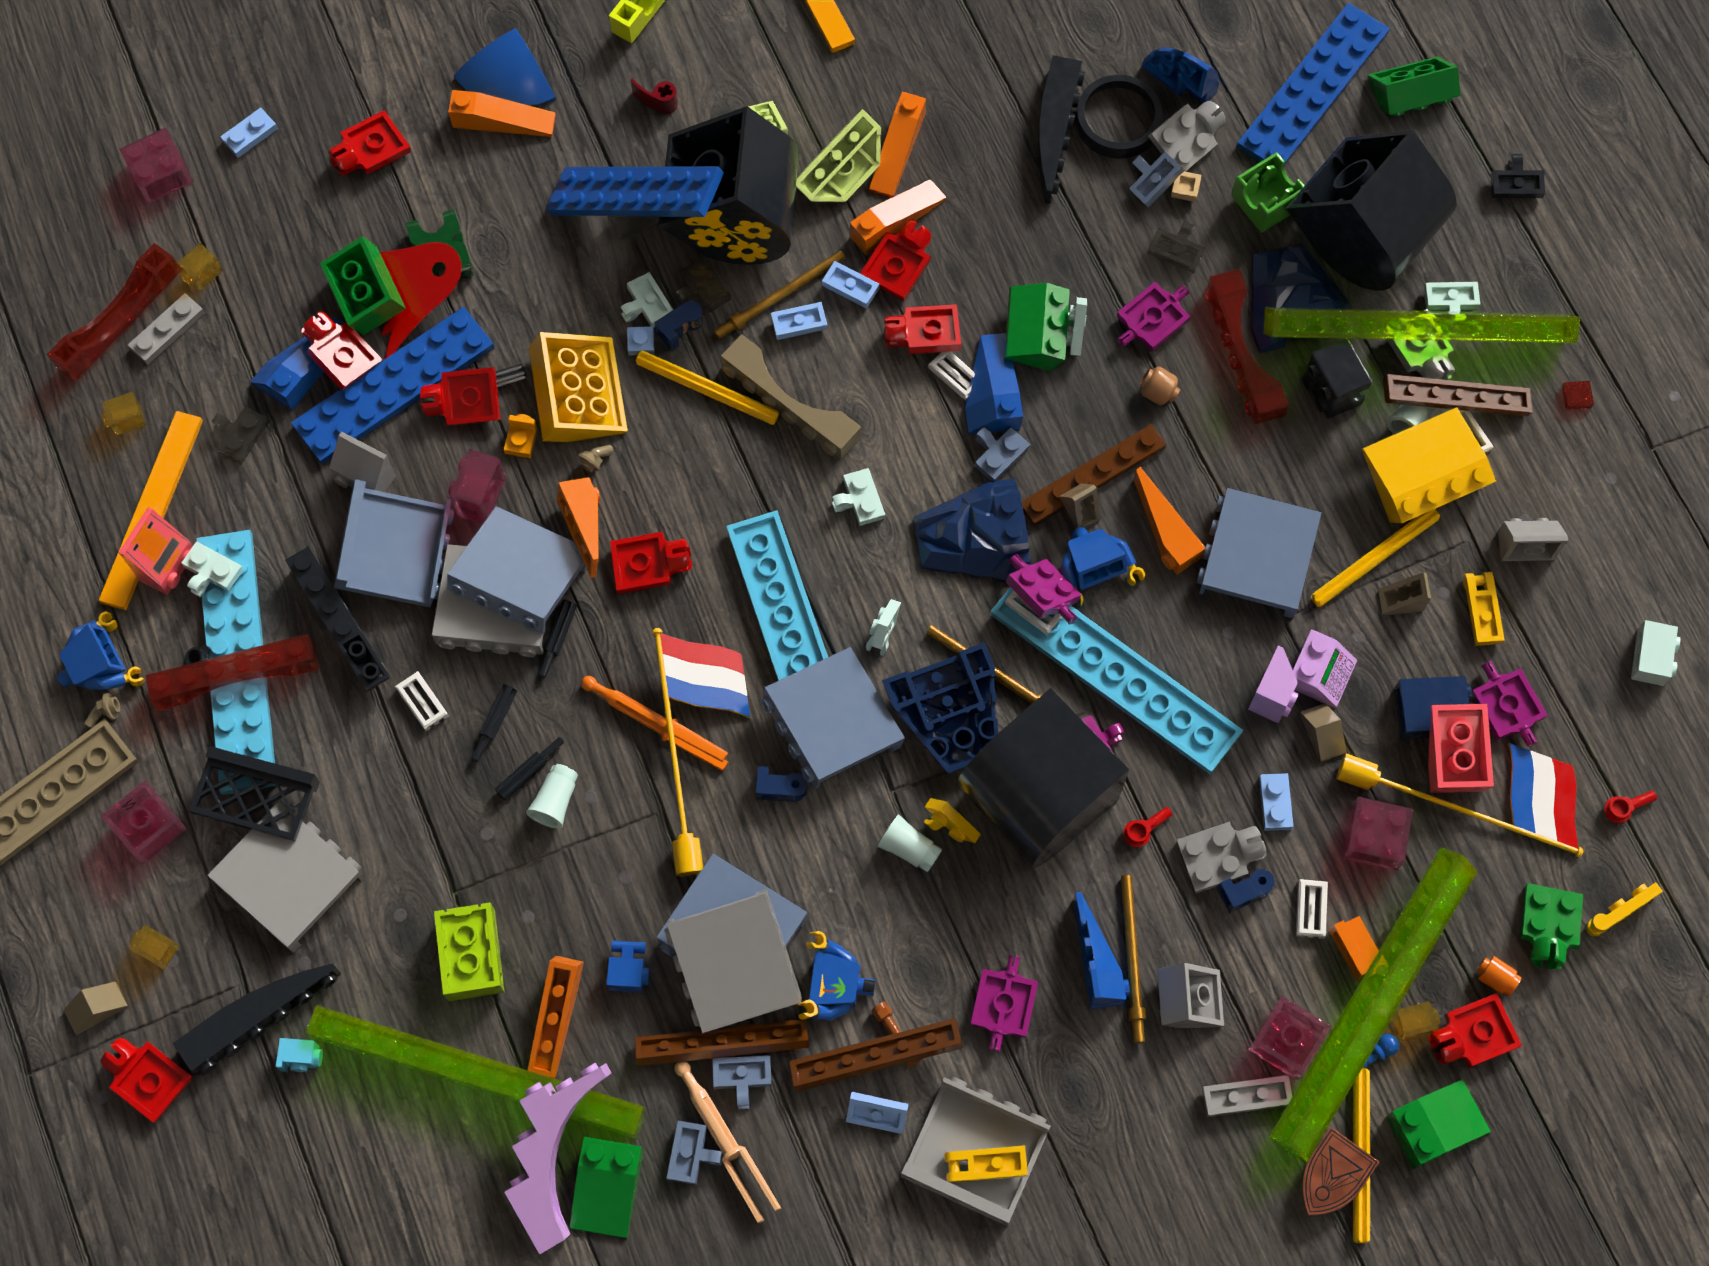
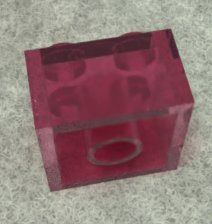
(156, 165)
(477, 486)
(143, 822)
(1378, 833)
(1290, 1038)

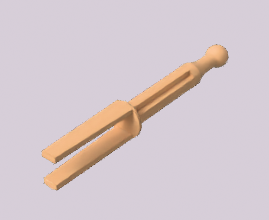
(724, 1139)

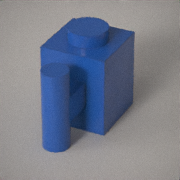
(627, 973)

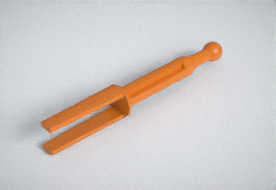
(683, 736)

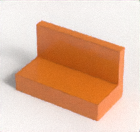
(1355, 945)

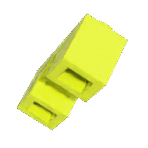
(632, 16)

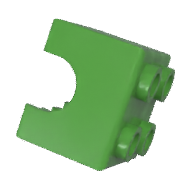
(1265, 192)

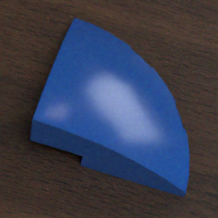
(506, 72)
(1182, 72)

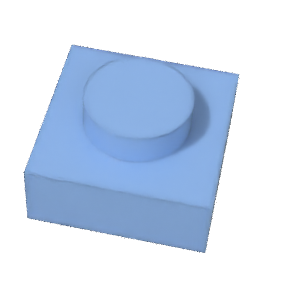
(640, 340)

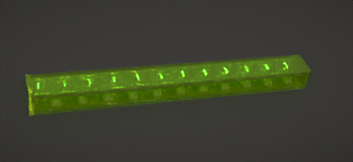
(1421, 325)
(1373, 1004)
(464, 1068)

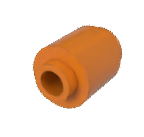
(1498, 975)

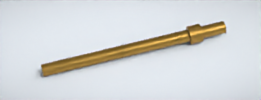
(739, 320)
(1000, 676)
(1136, 1012)

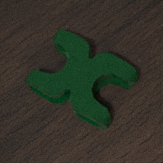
(448, 234)

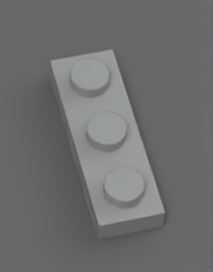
(166, 329)
(1247, 1096)

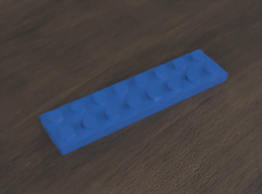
(1314, 85)
(635, 191)
(393, 384)

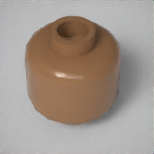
(1159, 386)

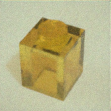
(199, 267)
(123, 413)
(153, 947)
(1416, 1021)

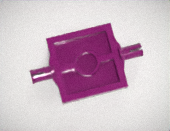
(1153, 316)
(1043, 588)
(1510, 704)
(1004, 1003)

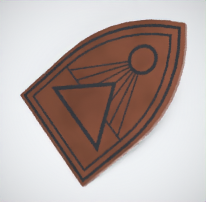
(1335, 1174)

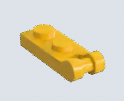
(1483, 609)
(1622, 909)
(987, 1164)

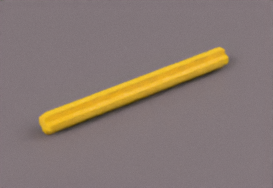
(707, 387)
(1374, 557)
(1361, 1138)

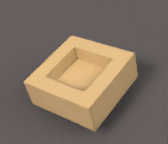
(1186, 186)

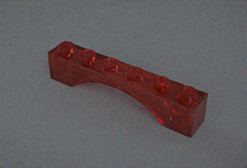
(83, 347)
(1263, 393)
(187, 682)

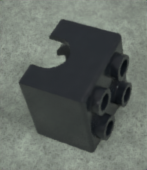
(1336, 378)

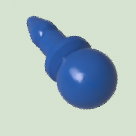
(1387, 1046)

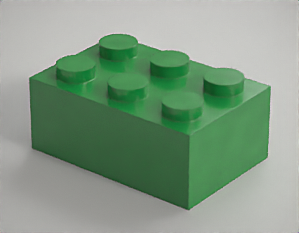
(362, 286)

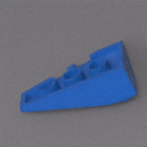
(289, 373)
(994, 390)
(1101, 969)

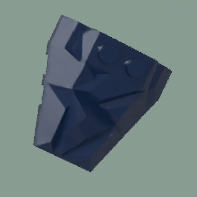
(1289, 280)
(975, 532)
(949, 705)

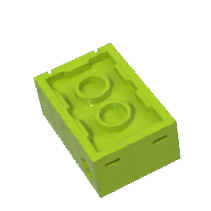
(469, 952)

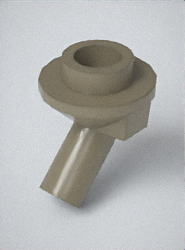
(592, 460)
(107, 706)

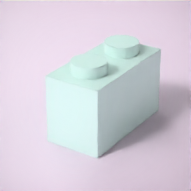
(1655, 653)

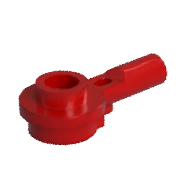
(1620, 808)
(1138, 831)

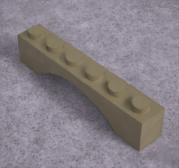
(829, 428)

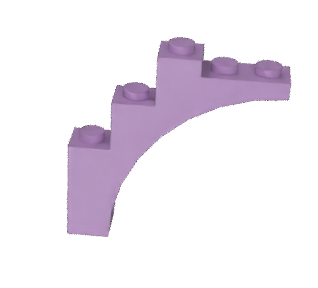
(535, 1196)

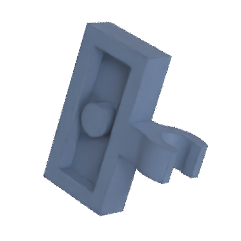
(1155, 177)
(999, 453)
(742, 1074)
(689, 1153)

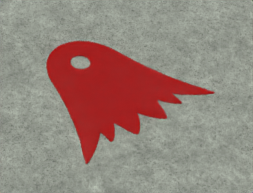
(418, 285)

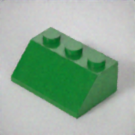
(1415, 85)
(1037, 325)

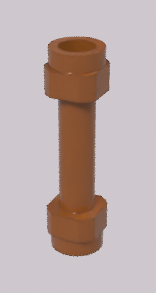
(883, 1014)

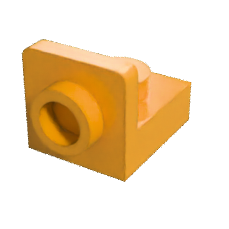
(520, 436)

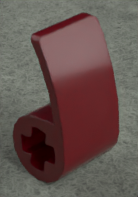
(661, 99)

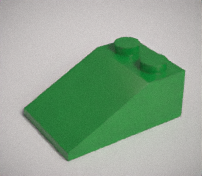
(1437, 1123)
(606, 1187)

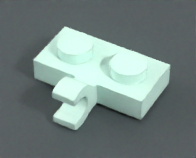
(1452, 296)
(647, 300)
(1077, 320)
(861, 496)
(210, 568)
(883, 626)

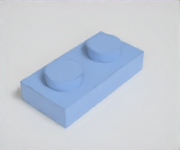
(249, 132)
(850, 284)
(799, 321)
(1276, 802)
(877, 1112)

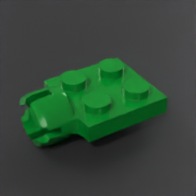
(1551, 923)

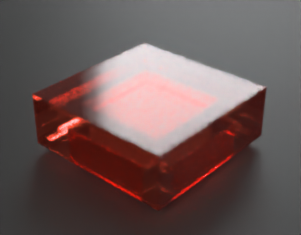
(1577, 395)

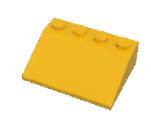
(576, 387)
(1427, 466)

